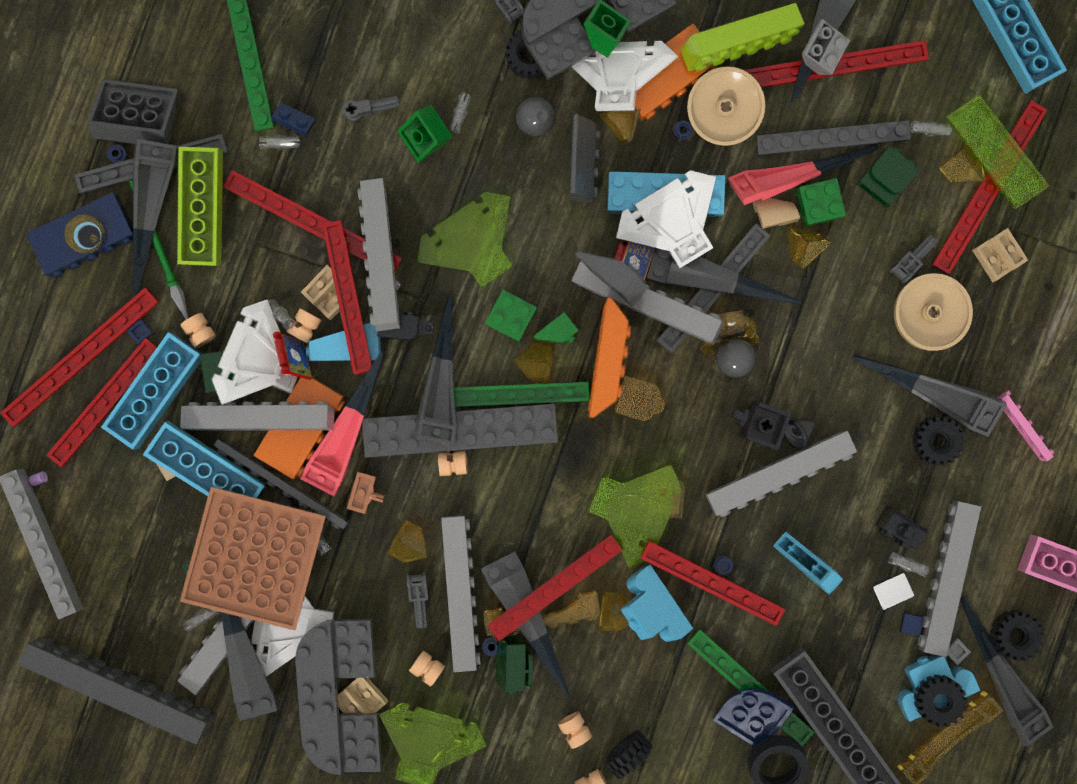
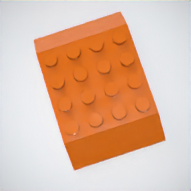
(609, 357)

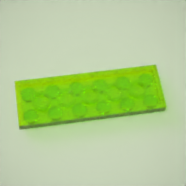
(997, 152)

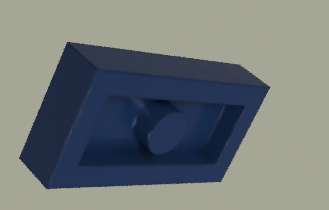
(293, 119)

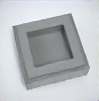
(957, 651)

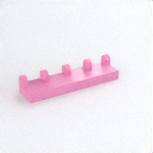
(1025, 428)

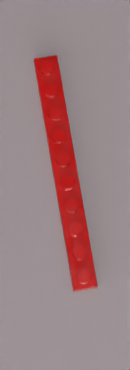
(849, 63)
(984, 195)
(292, 212)
(79, 357)

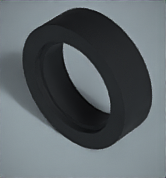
(774, 745)

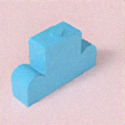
(808, 563)
(653, 608)
(932, 666)

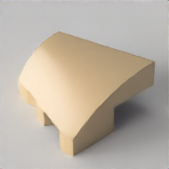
(775, 212)

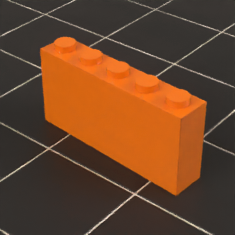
(670, 81)
(292, 448)

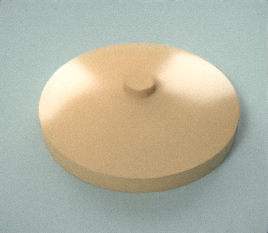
(726, 106)
(933, 312)

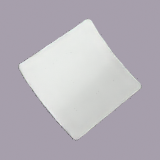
(893, 591)

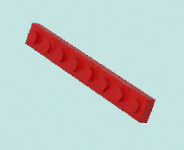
(347, 297)
(101, 405)
(712, 583)
(554, 588)

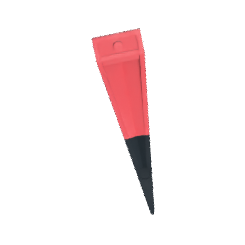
(768, 182)
(331, 459)

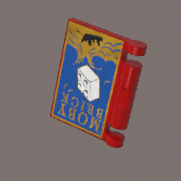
(637, 255)
(292, 356)

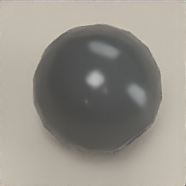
(535, 116)
(736, 357)

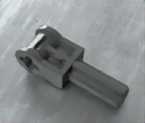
(510, 9)
(367, 107)
(911, 262)
(418, 593)

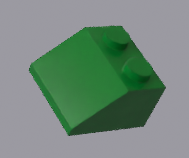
(605, 27)
(424, 133)
(558, 331)

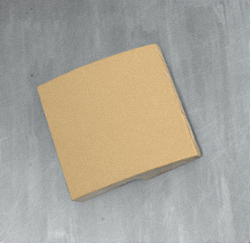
(1000, 255)
(322, 293)
(361, 697)

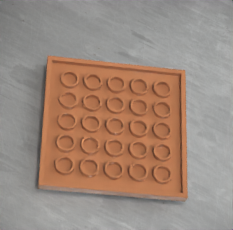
(253, 558)

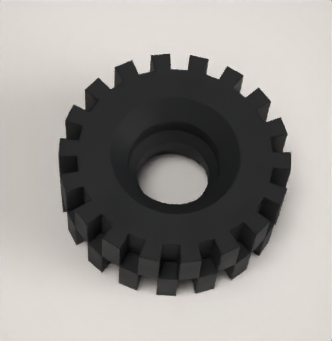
(516, 61)
(952, 445)
(1029, 642)
(927, 694)
(628, 754)

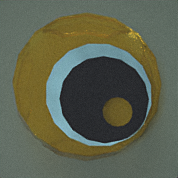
(84, 234)

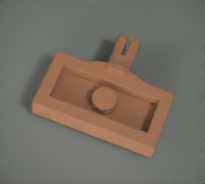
(363, 493)

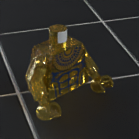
(734, 326)

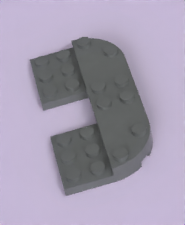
(560, 40)
(331, 738)

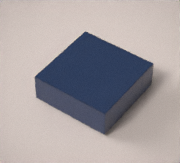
(140, 331)
(911, 624)

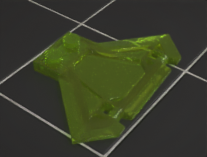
(471, 240)
(637, 509)
(428, 741)

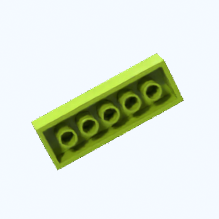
(742, 37)
(200, 206)

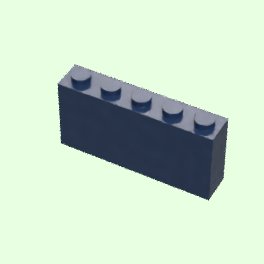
(56, 255)

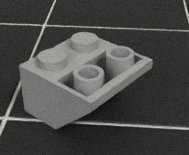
(824, 49)

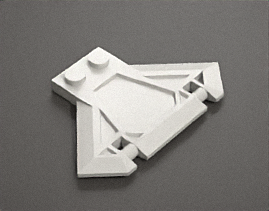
(623, 72)
(672, 218)
(251, 357)
(282, 641)

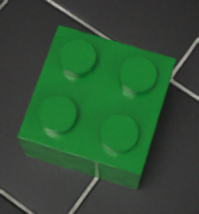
(820, 202)
(511, 315)

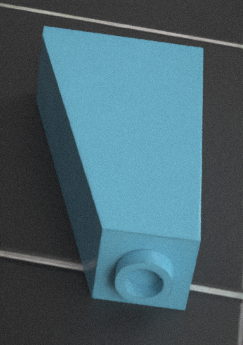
(335, 346)

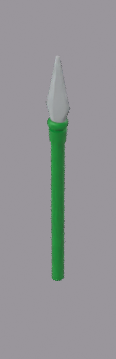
(176, 292)

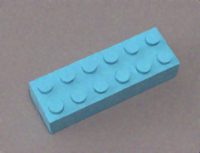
(1021, 41)
(629, 188)
(152, 391)
(199, 463)

